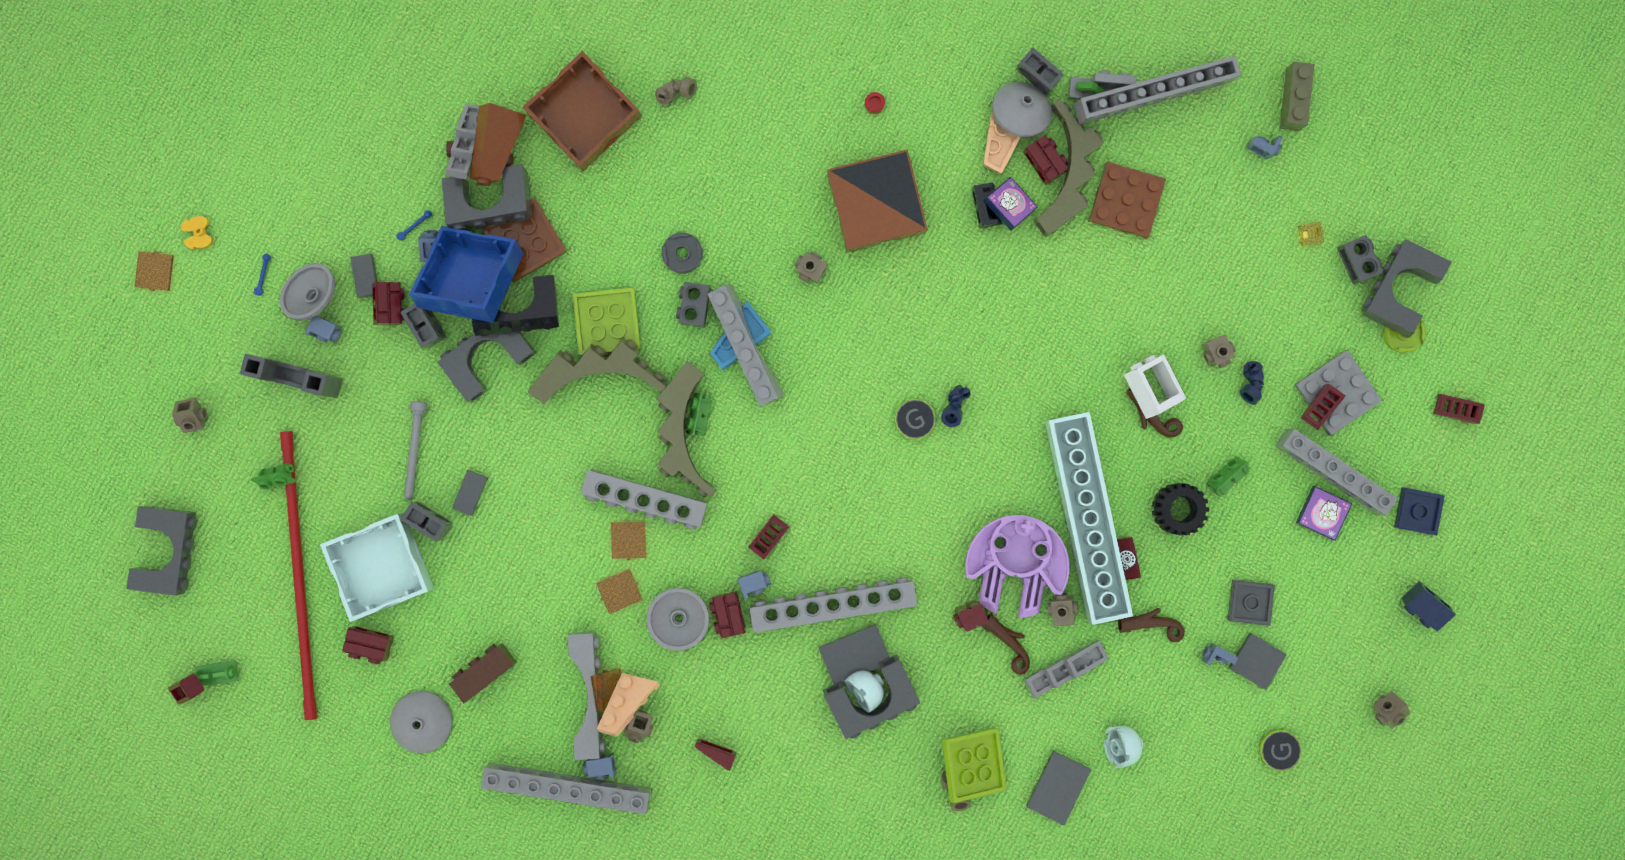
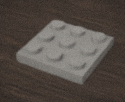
(1349, 379)

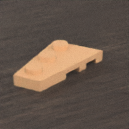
(998, 147)
(626, 699)

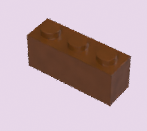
(482, 672)

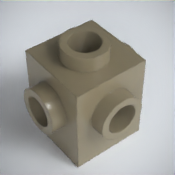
(814, 274)
(1218, 351)
(189, 415)
(1063, 609)
(1391, 710)
(644, 728)

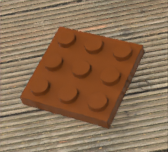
(1127, 200)
(535, 239)

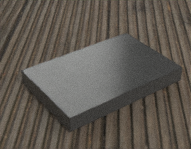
(854, 653)
(1058, 787)

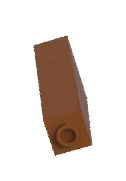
(494, 141)

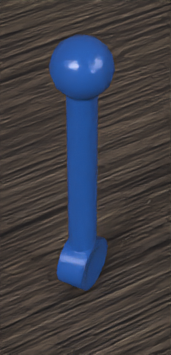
(402, 235)
(259, 291)

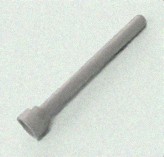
(417, 410)

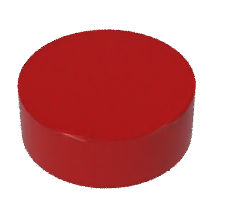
(874, 102)

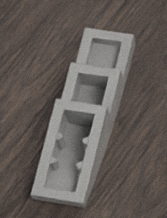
(463, 145)
(1065, 669)

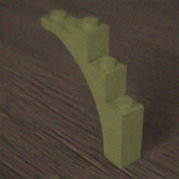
(1080, 145)
(594, 360)
(676, 399)

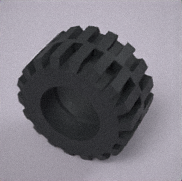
(1197, 509)

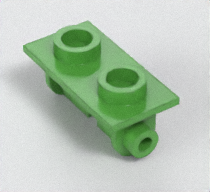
(698, 406)
(1235, 468)
(274, 476)
(217, 673)

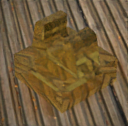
(1311, 234)

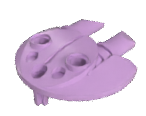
(1019, 559)

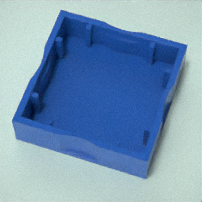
(466, 274)

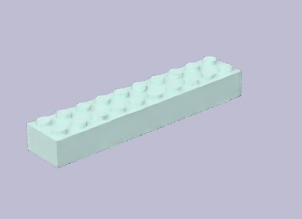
(1089, 518)

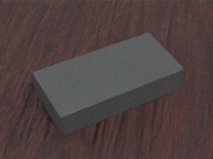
(364, 274)
(470, 492)

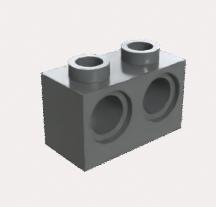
(1039, 71)
(1354, 262)
(699, 305)
(423, 326)
(426, 521)

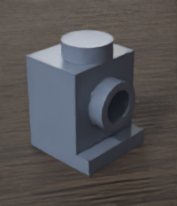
(324, 329)
(754, 583)
(601, 767)

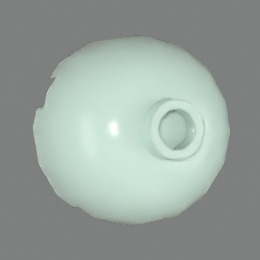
(866, 689)
(1123, 746)

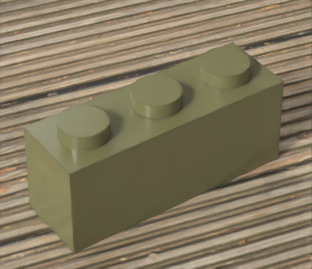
(1297, 96)

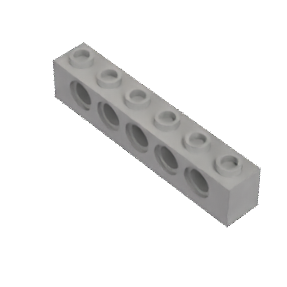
(1336, 472)
(595, 479)

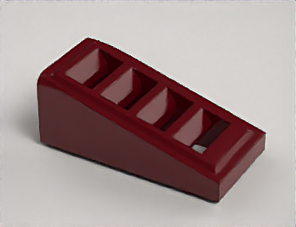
(1334, 403)
(1471, 415)
(756, 549)
(186, 689)
(717, 753)

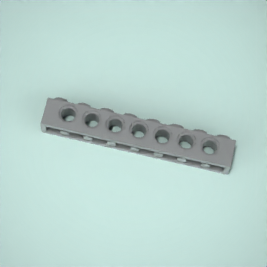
(1157, 90)
(906, 599)
(566, 788)

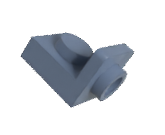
(1262, 147)
(425, 243)
(1222, 655)

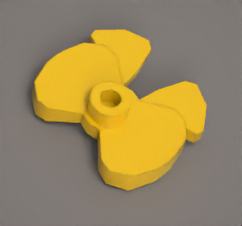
(198, 227)

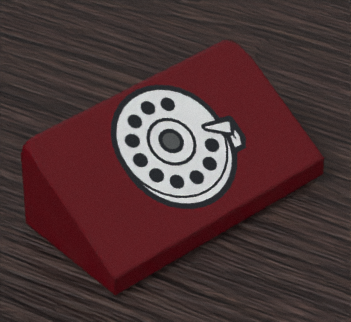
(1129, 558)

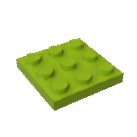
(606, 318)
(974, 765)

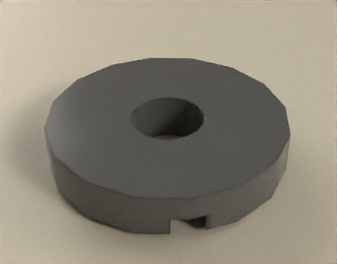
(687, 264)

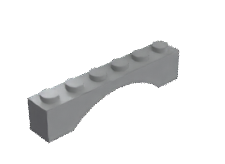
(734, 324)
(583, 651)

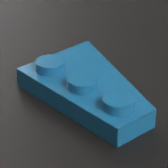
(723, 351)

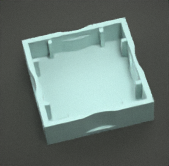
(377, 567)

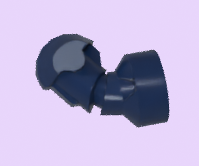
(1252, 392)
(952, 414)

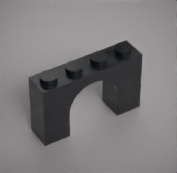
(539, 315)

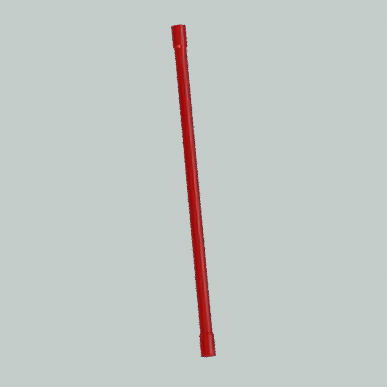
(309, 701)

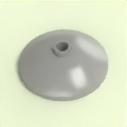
(1018, 116)
(307, 292)
(673, 633)
(433, 716)

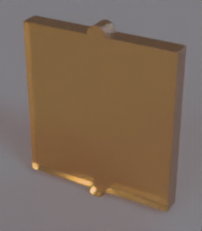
(154, 271)
(628, 540)
(619, 591)
(603, 687)

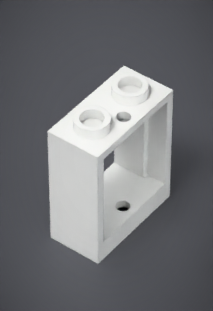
(1143, 391)

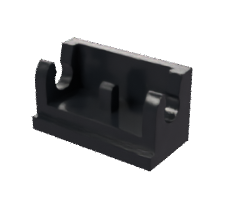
(985, 215)

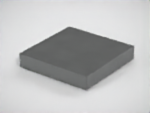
(1251, 602)
(1258, 661)

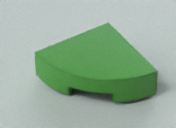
(1089, 86)

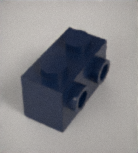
(1428, 606)

